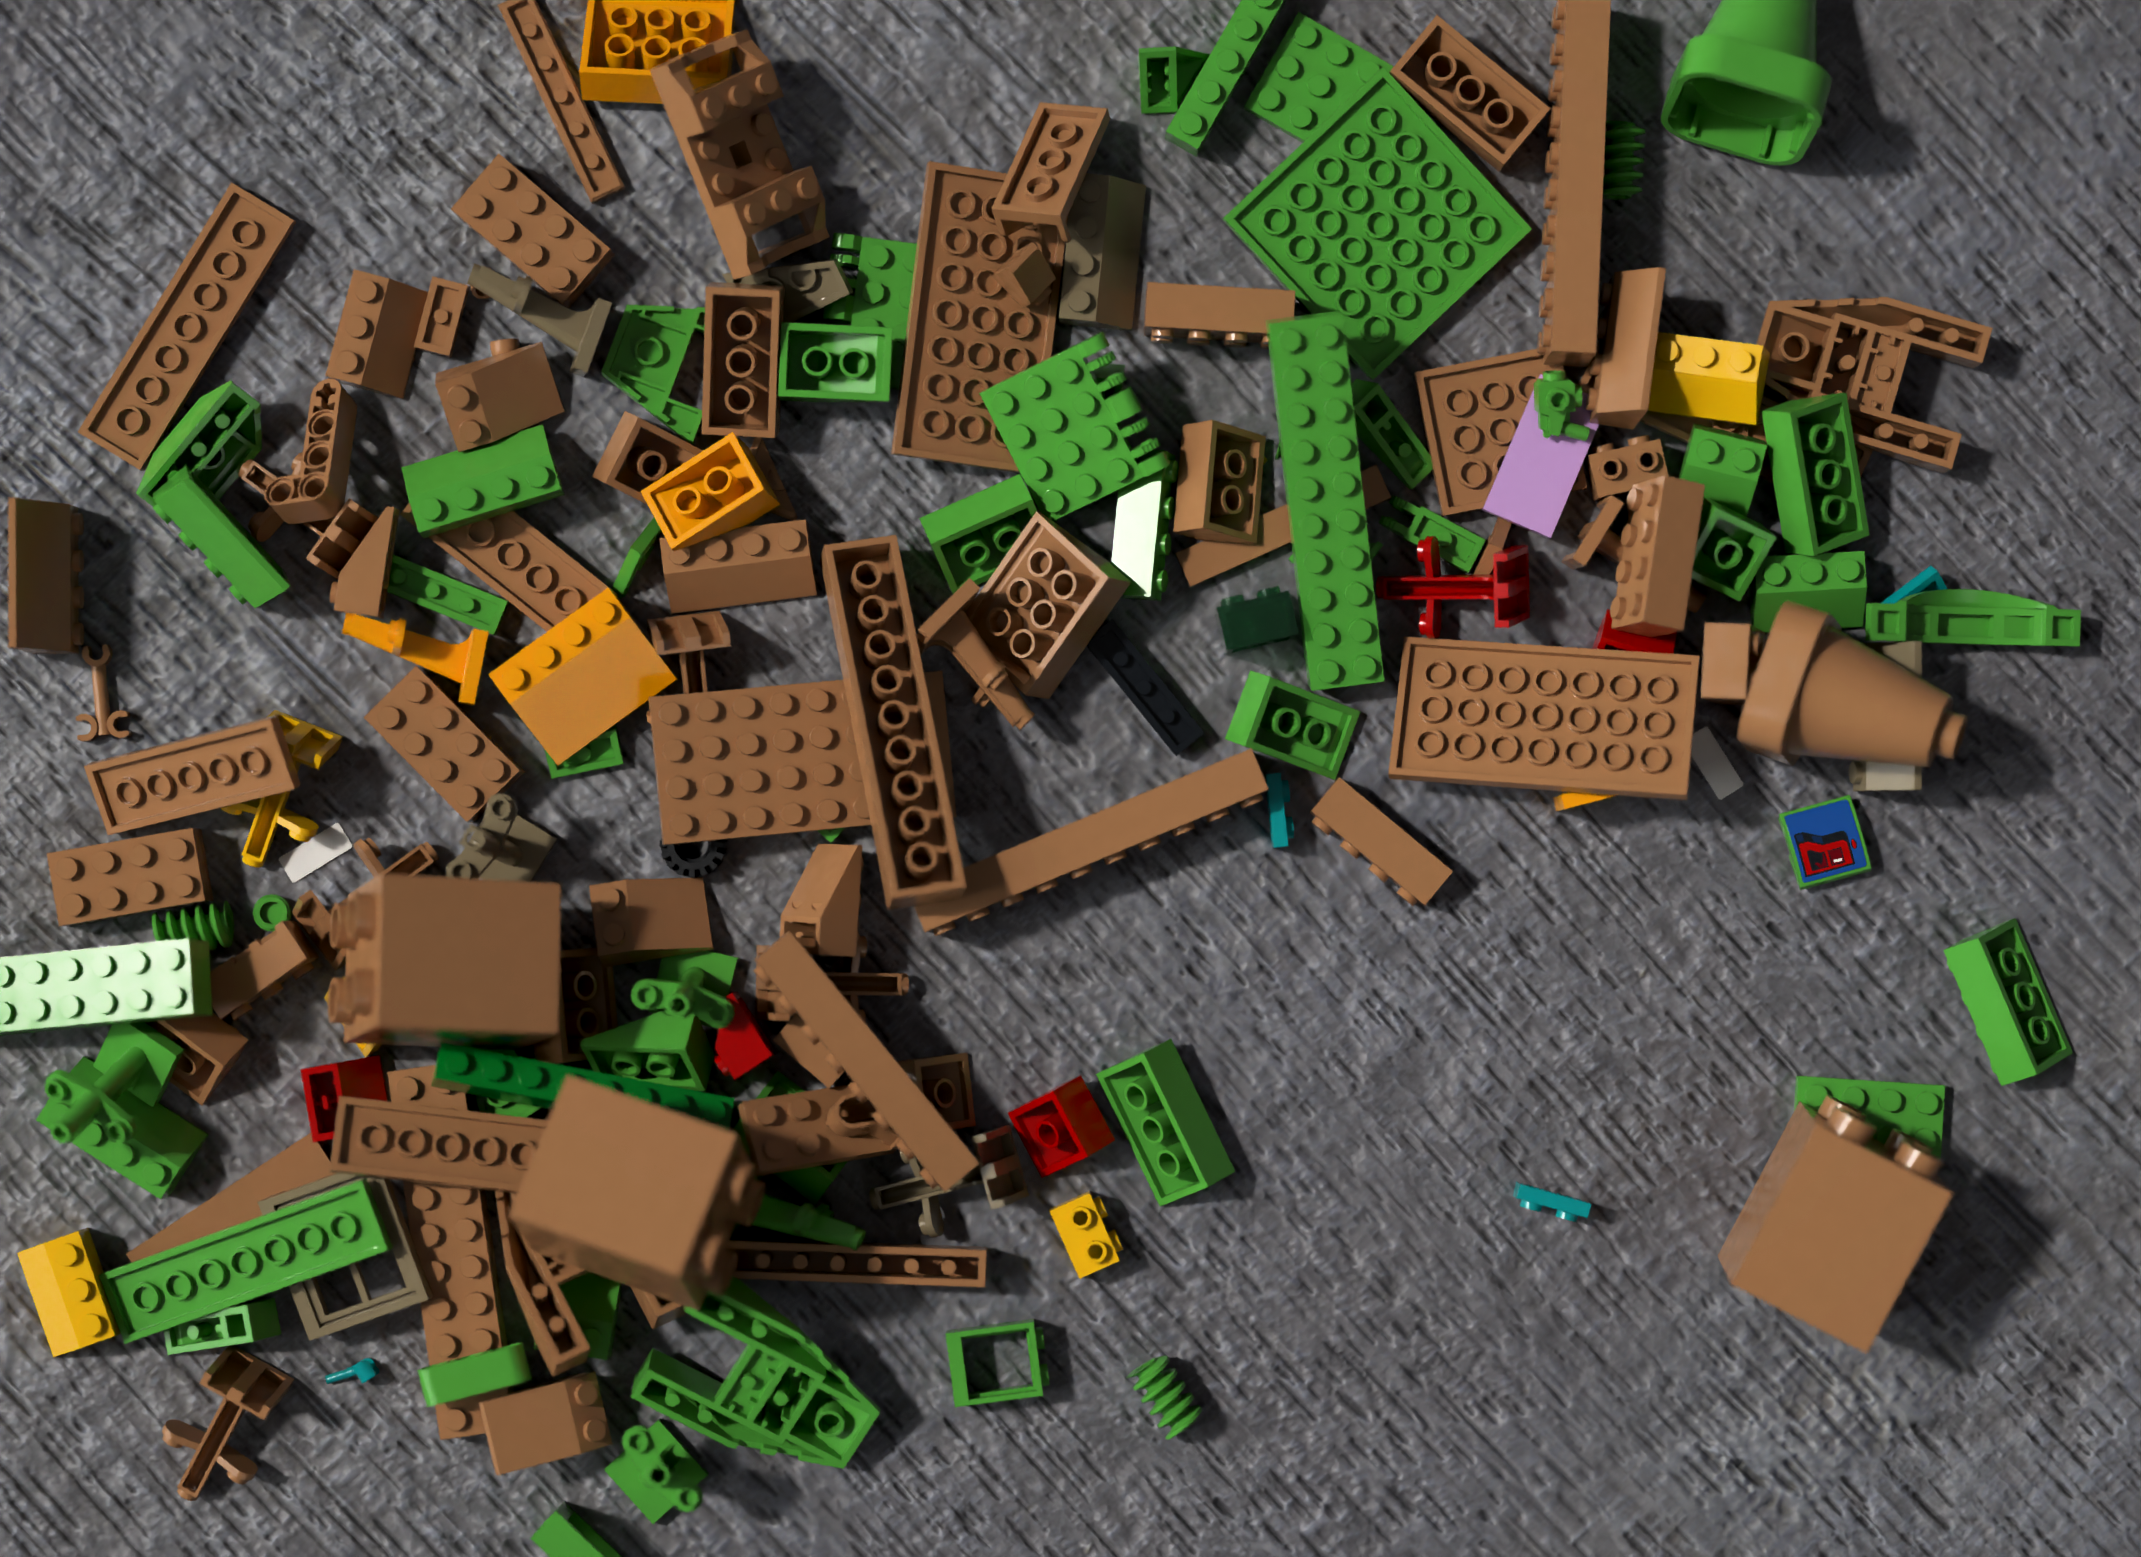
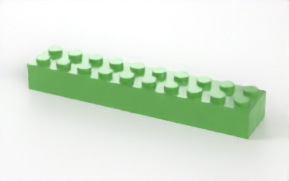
(1325, 500)

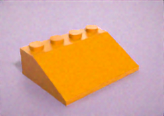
(636, 35)
(582, 676)

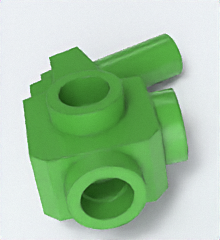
(1554, 400)

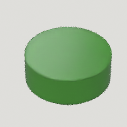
(271, 911)

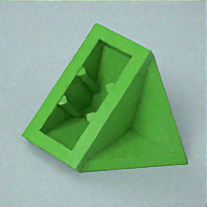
(1166, 76)

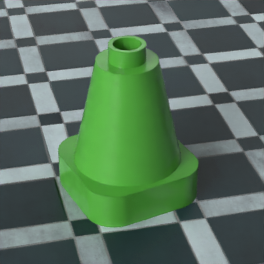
(1751, 82)

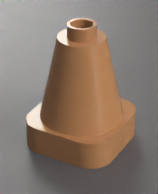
(1842, 700)

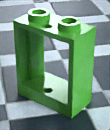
(958, 1371)
(571, 1536)

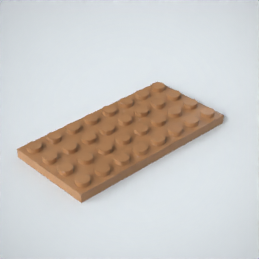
(964, 324)
(1545, 717)
(766, 760)

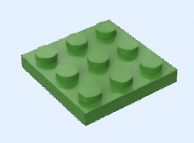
(1310, 78)

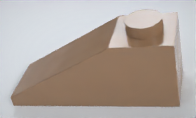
(366, 576)

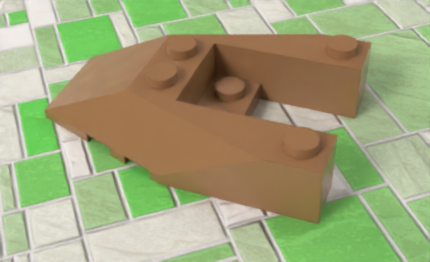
(1862, 352)
(537, 1285)

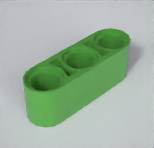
(474, 1374)

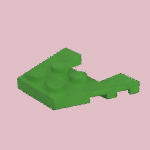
(648, 360)

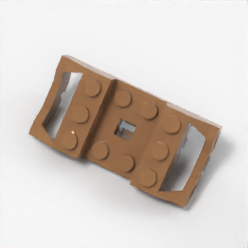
(739, 154)

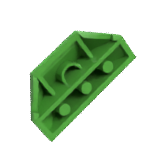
(211, 440)

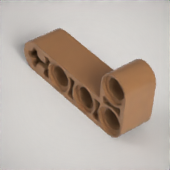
(326, 457)

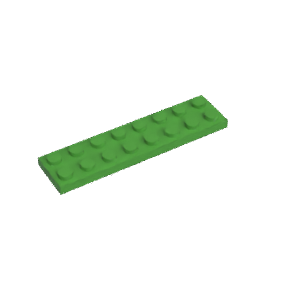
(246, 1261)

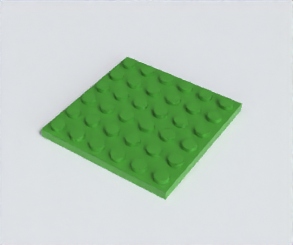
(1377, 222)

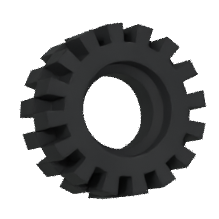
(694, 867)

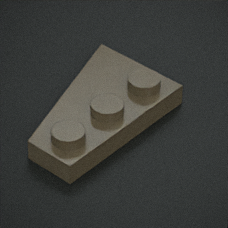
(805, 285)

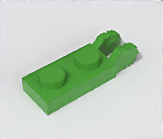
(1456, 544)

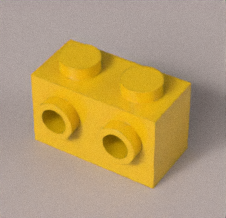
(1085, 1233)

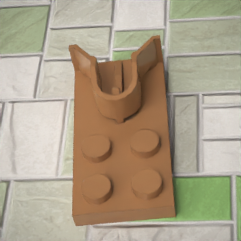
(1049, 167)
(812, 1130)

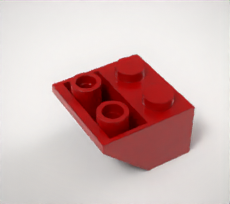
(325, 1083)

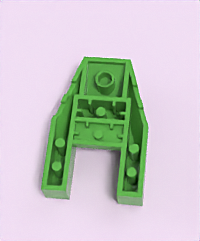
(777, 1395)

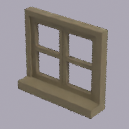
(308, 1294)

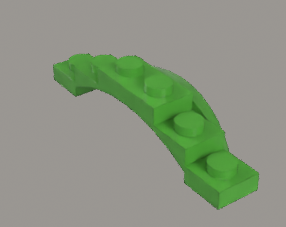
(1972, 619)

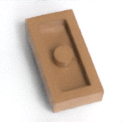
(441, 317)

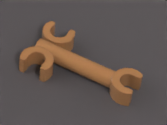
(103, 723)

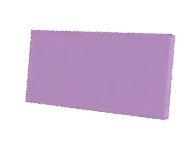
(1538, 472)

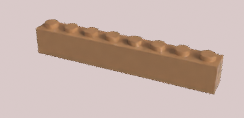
(865, 1061)
(869, 1264)

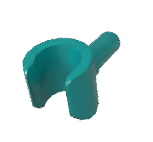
(364, 1370)

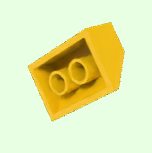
(1708, 378)
(69, 1292)

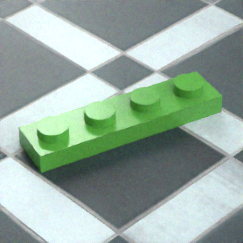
(446, 595)

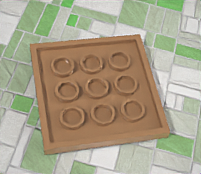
(1470, 422)

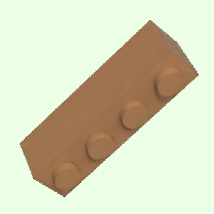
(1381, 842)

